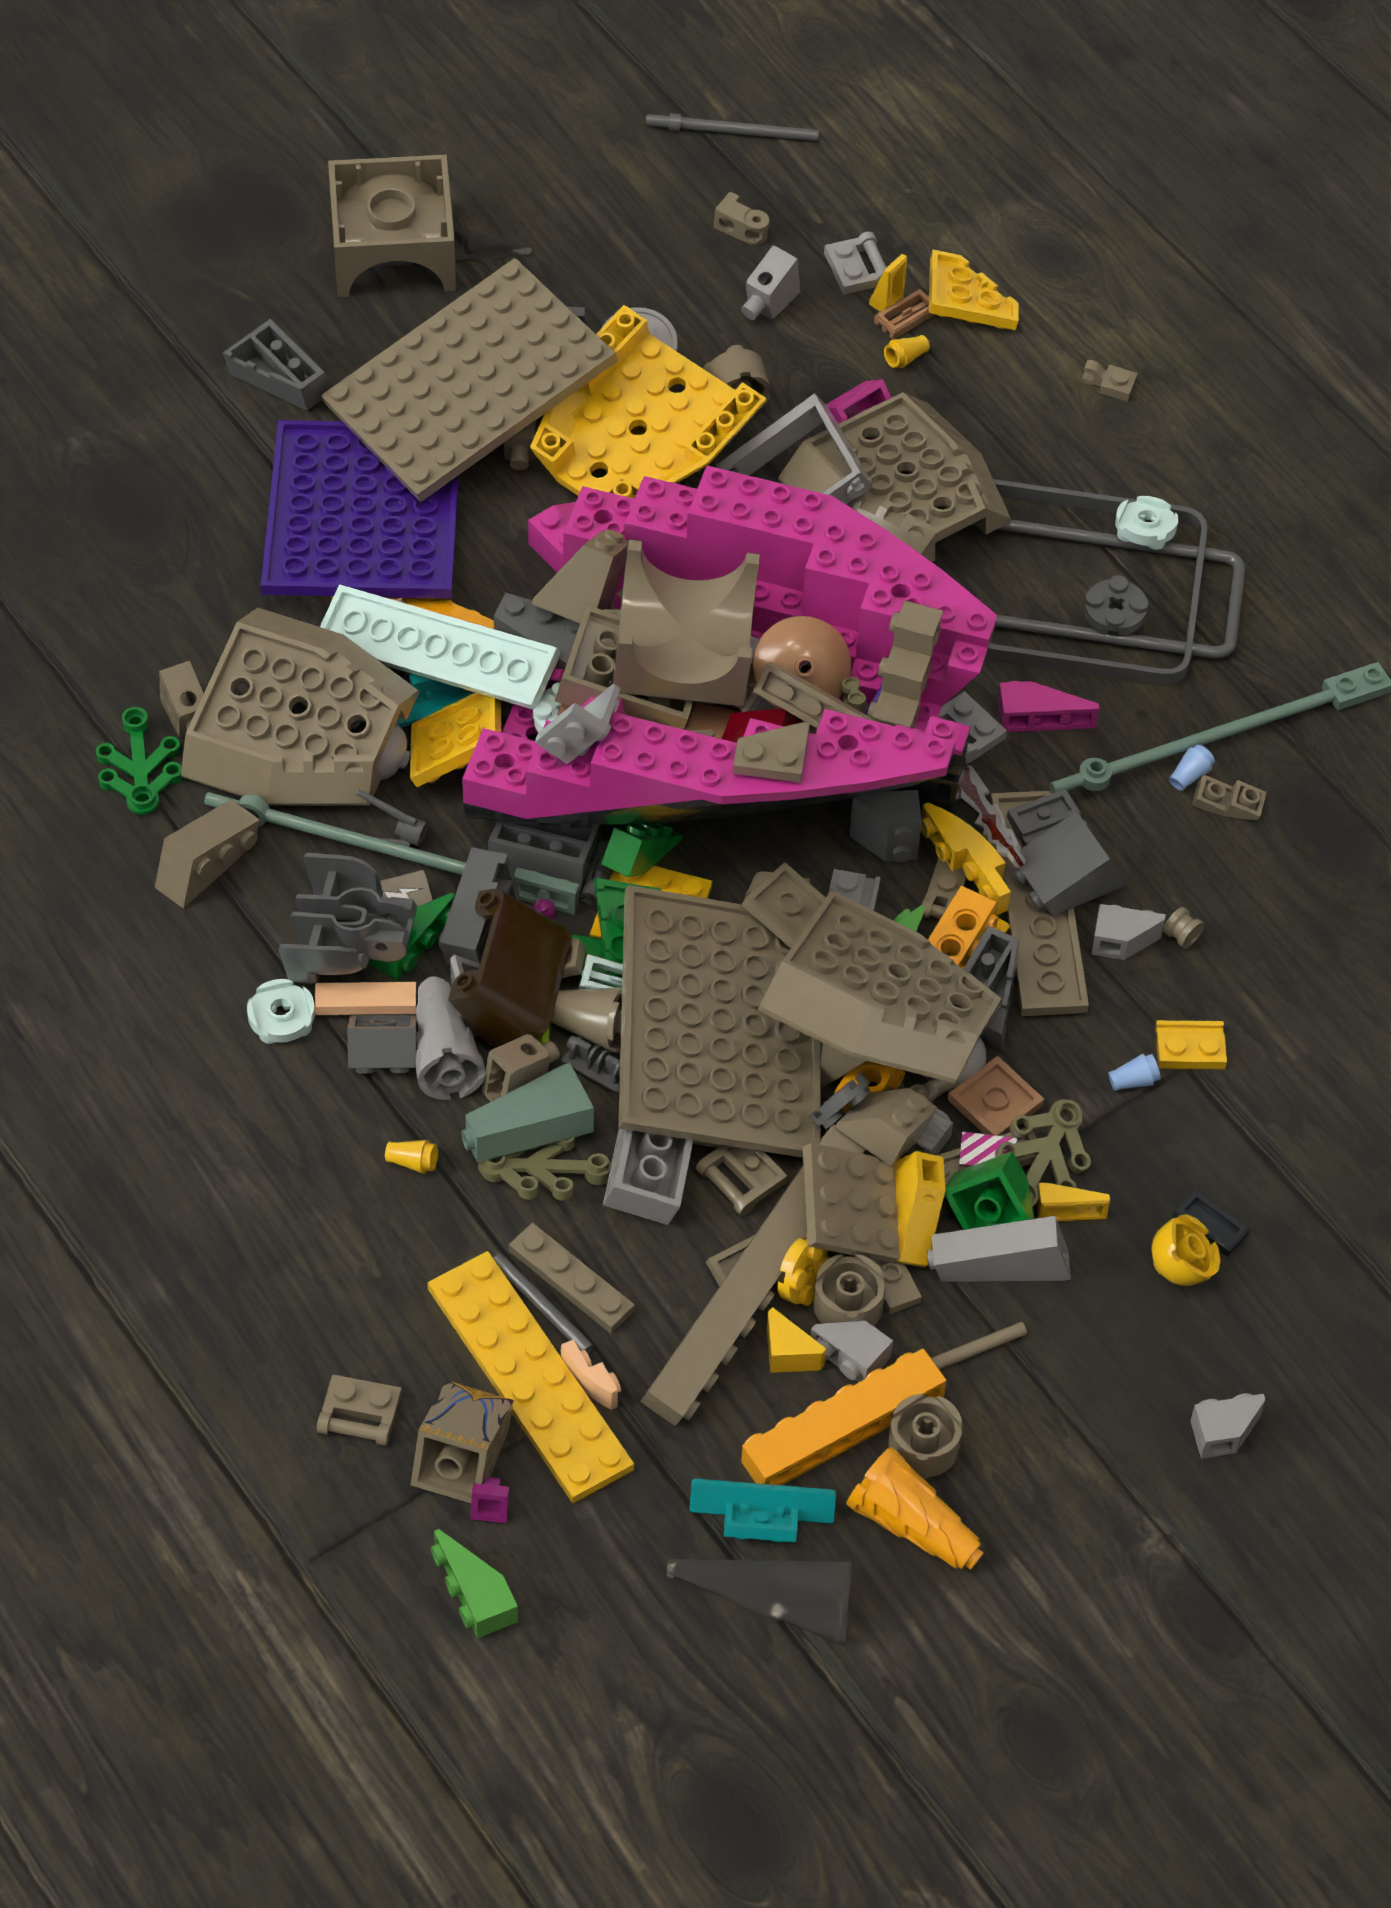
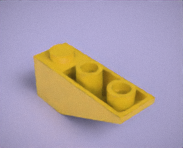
(919, 1203)

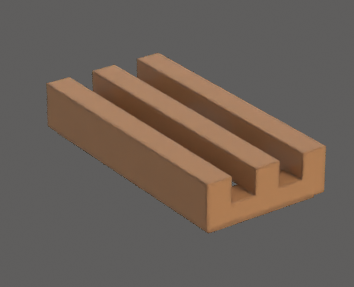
(910, 315)

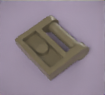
(752, 1167)
(363, 1401)

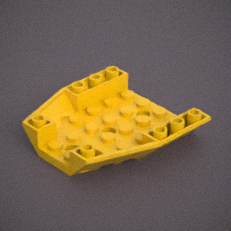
(682, 428)

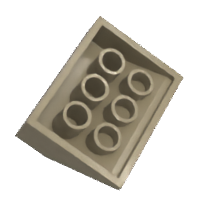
(593, 667)

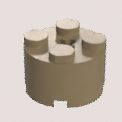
(740, 366)
(849, 1290)
(926, 1434)

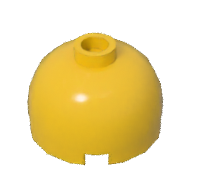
(1184, 1253)

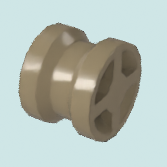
(1183, 927)

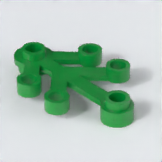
(139, 767)

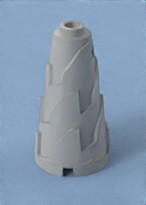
(445, 1045)

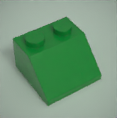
(990, 1193)

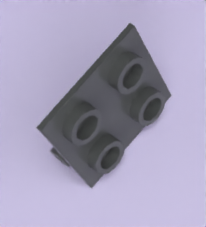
(594, 1062)

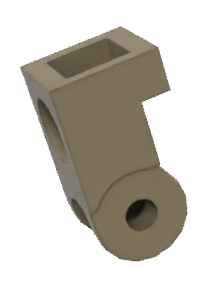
(741, 221)

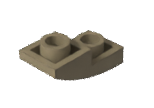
(1233, 801)

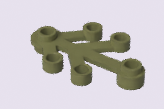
(1048, 1147)
(540, 1167)

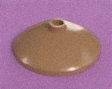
(810, 640)

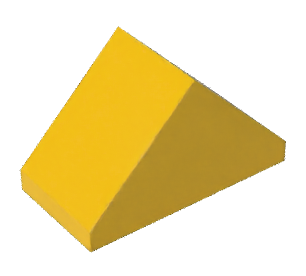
(791, 1347)

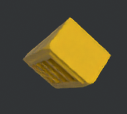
(891, 285)
(1071, 1203)

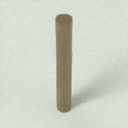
(980, 1345)

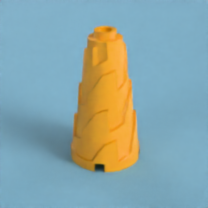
(911, 1510)

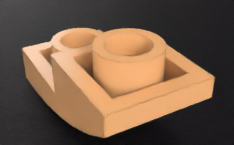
(593, 1379)

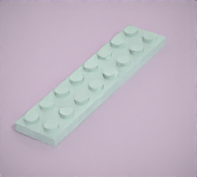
(443, 647)

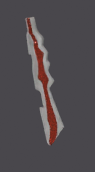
(990, 818)

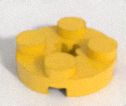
(801, 1270)

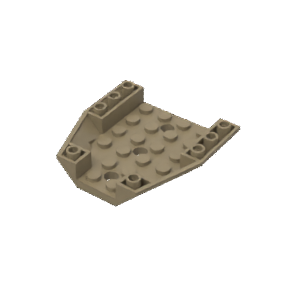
(912, 440)
(289, 758)
(864, 1010)

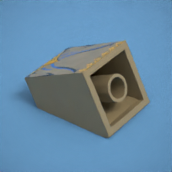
(460, 1440)

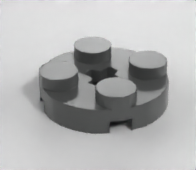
(1119, 592)
(850, 1093)

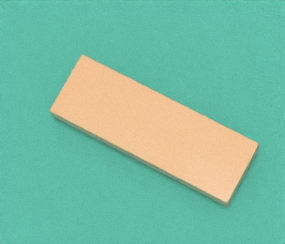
(365, 998)

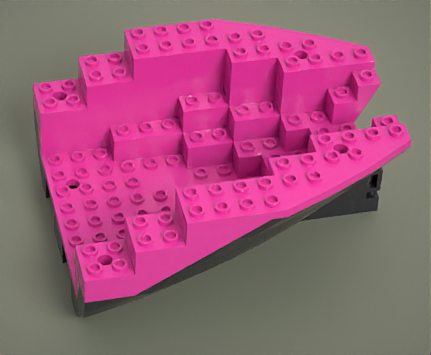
(812, 563)

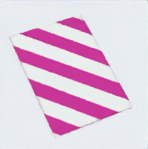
(980, 1147)

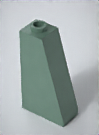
(530, 1116)

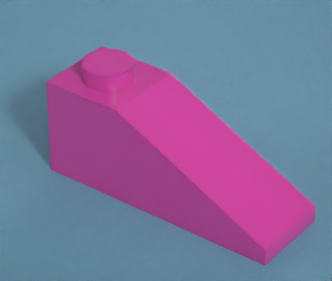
(1042, 708)

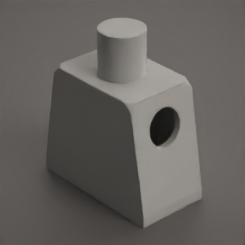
(772, 285)

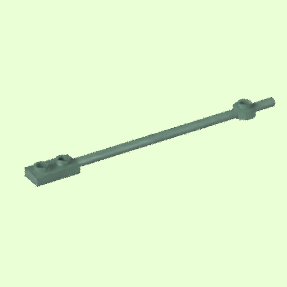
(1341, 690)
(530, 884)

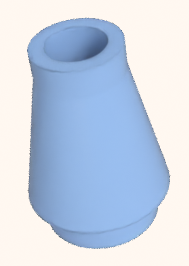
(1191, 767)
(1136, 1073)

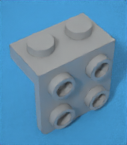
(579, 727)

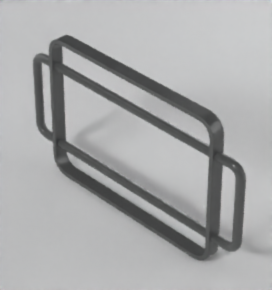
(1109, 668)

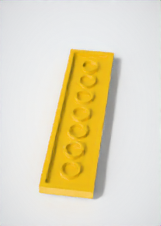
(531, 1372)

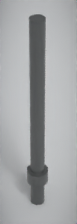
(676, 122)

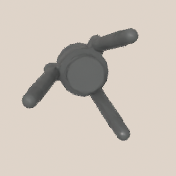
(408, 828)

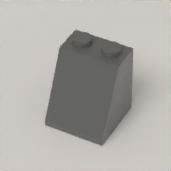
(1067, 867)

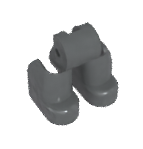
(349, 892)

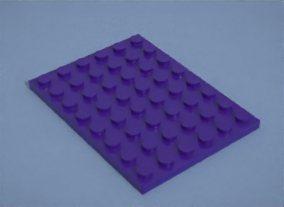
(351, 521)

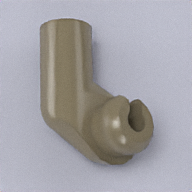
(933, 1088)

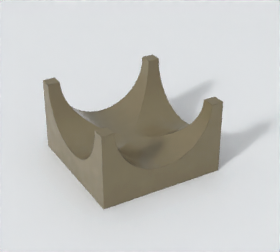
(391, 214)
(684, 633)

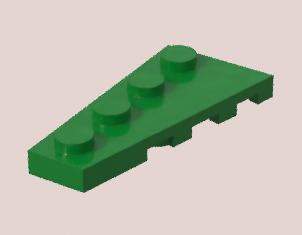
(610, 908)

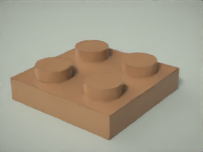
(995, 1098)

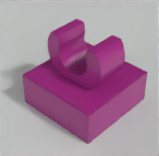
(490, 1501)

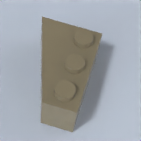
(204, 851)

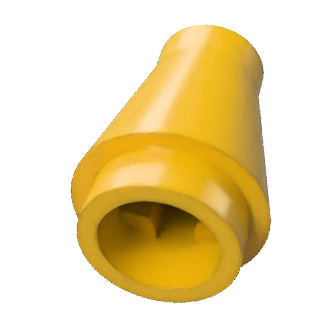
(905, 350)
(415, 1155)

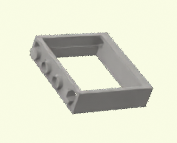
(788, 431)

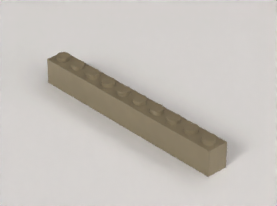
(735, 1301)

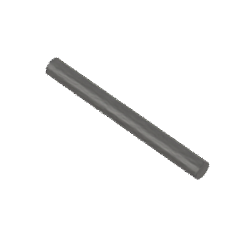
(542, 1303)

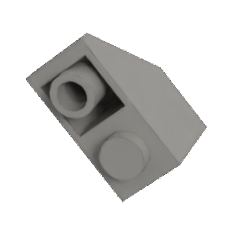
(1125, 931)
(854, 1347)
(1225, 1424)

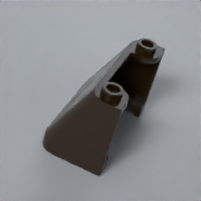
(517, 972)

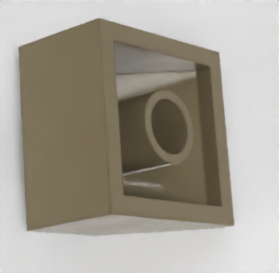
(888, 1122)

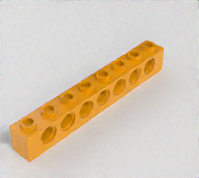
(965, 910)

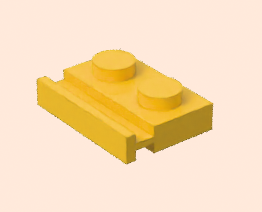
(1190, 1044)

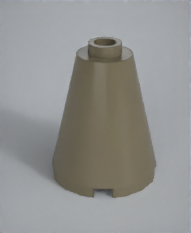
(592, 1015)

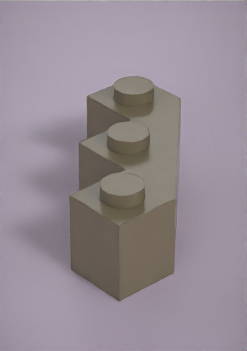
(908, 665)

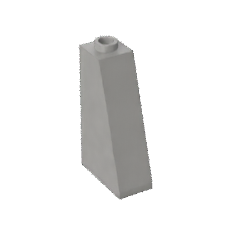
(1002, 1253)

